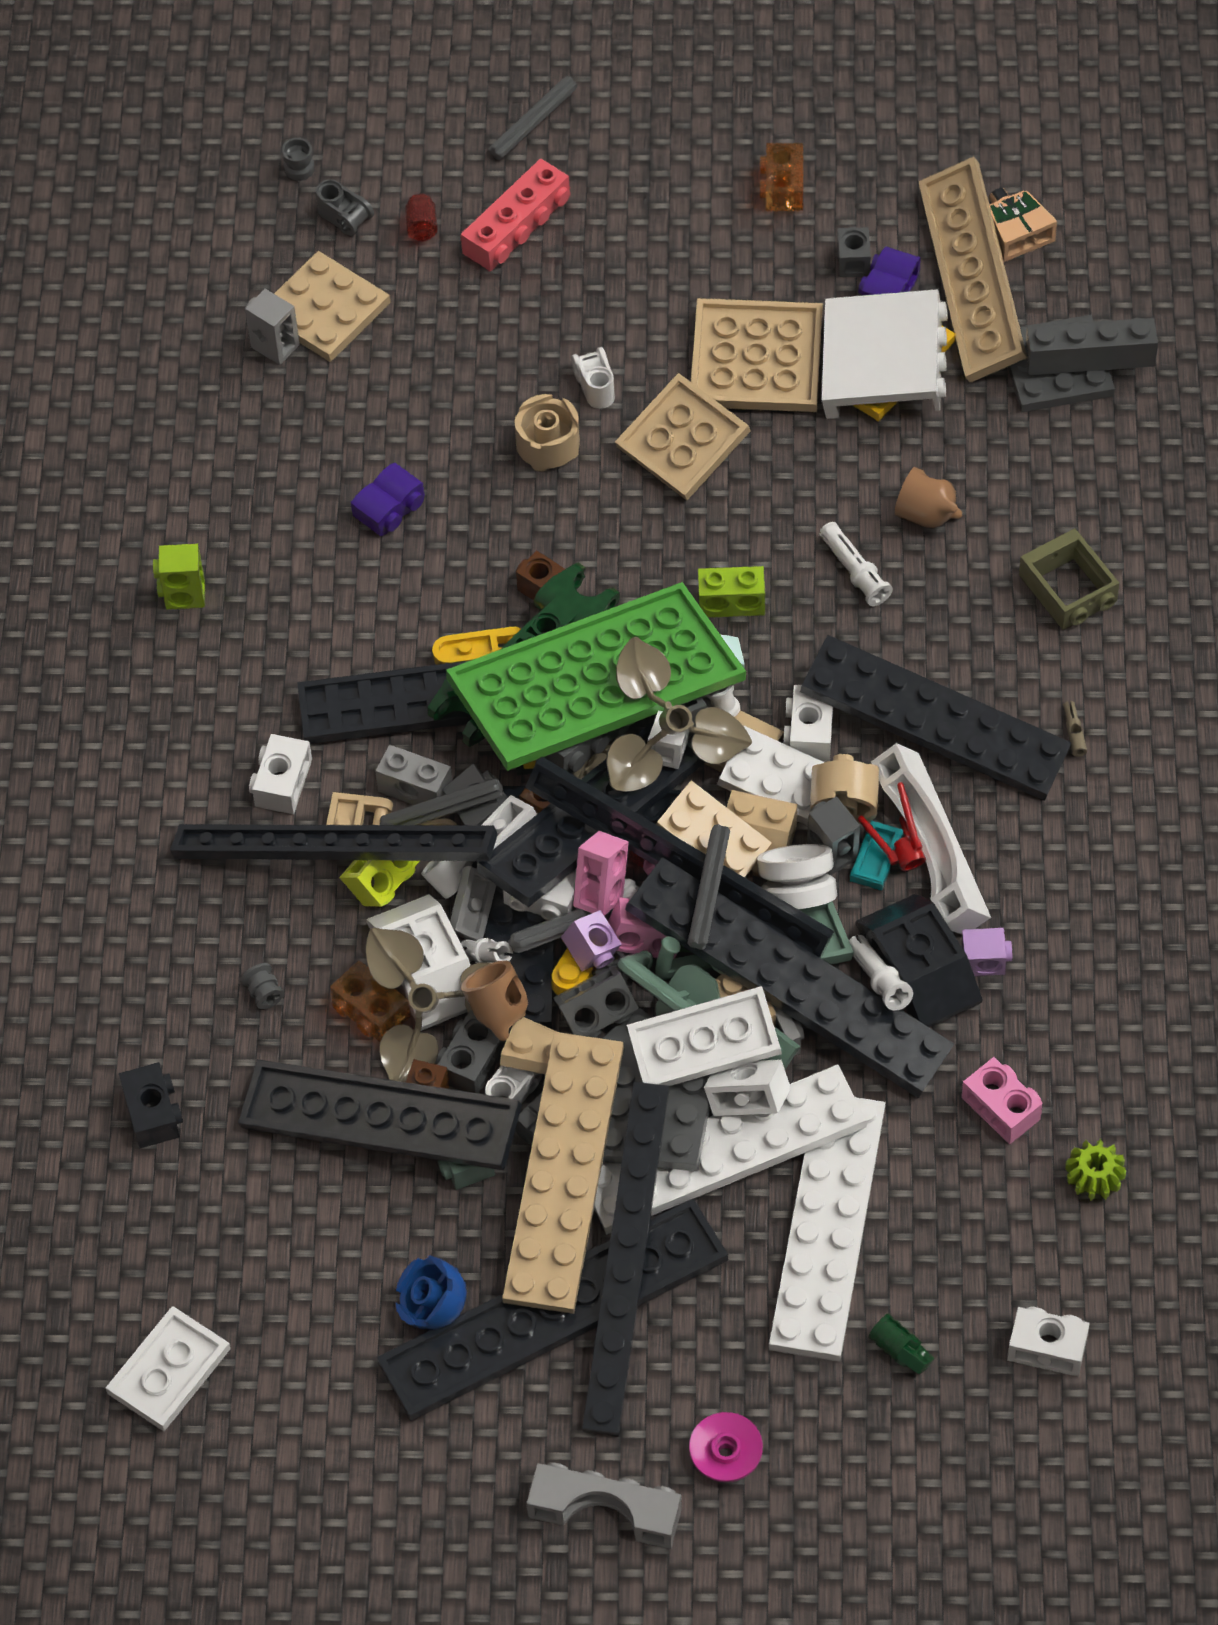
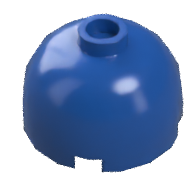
(430, 1293)

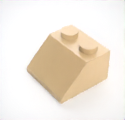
(768, 816)

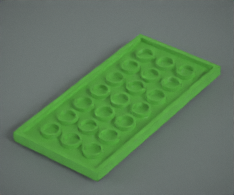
(565, 684)

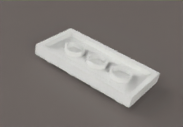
(704, 1038)

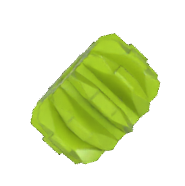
(1083, 1174)

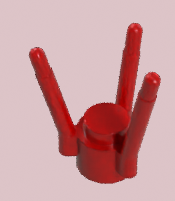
(908, 849)

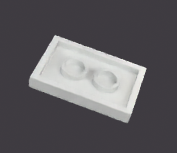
(772, 772)
(168, 1368)

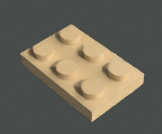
(694, 816)

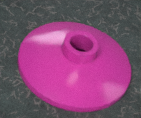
(730, 1432)

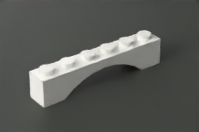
(951, 879)

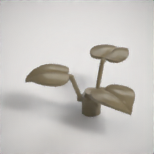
(633, 763)
(391, 959)

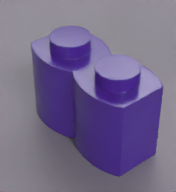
(890, 273)
(388, 499)

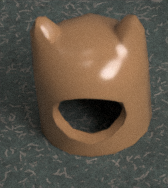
(926, 500)
(496, 997)

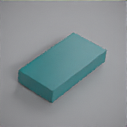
(872, 863)

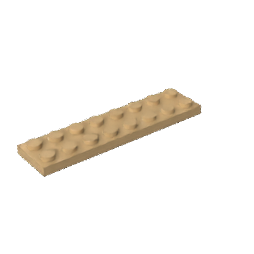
(972, 270)
(563, 1173)

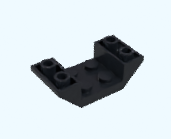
(926, 956)

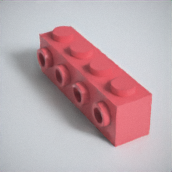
(515, 215)

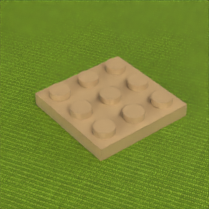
(331, 304)
(682, 436)

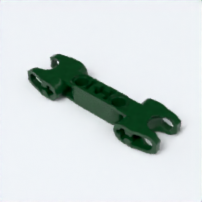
(559, 606)

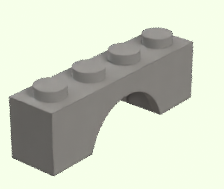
(563, 1492)

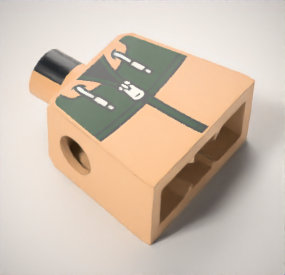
(1020, 223)

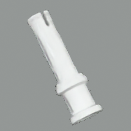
(862, 573)
(884, 978)

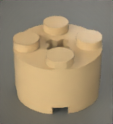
(547, 432)
(849, 780)

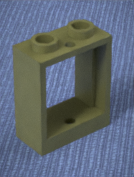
(1057, 553)

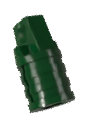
(900, 1344)

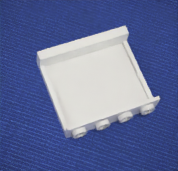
(883, 349)

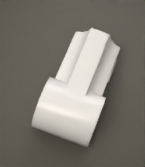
(445, 875)

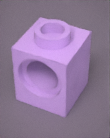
(591, 941)
(986, 950)

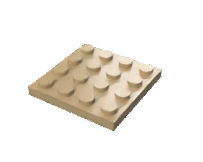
(758, 353)

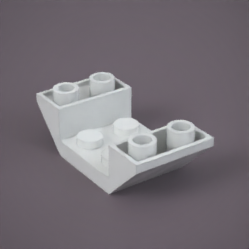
(442, 950)

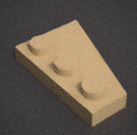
(527, 1046)

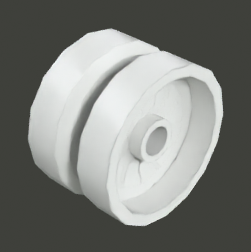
(799, 874)

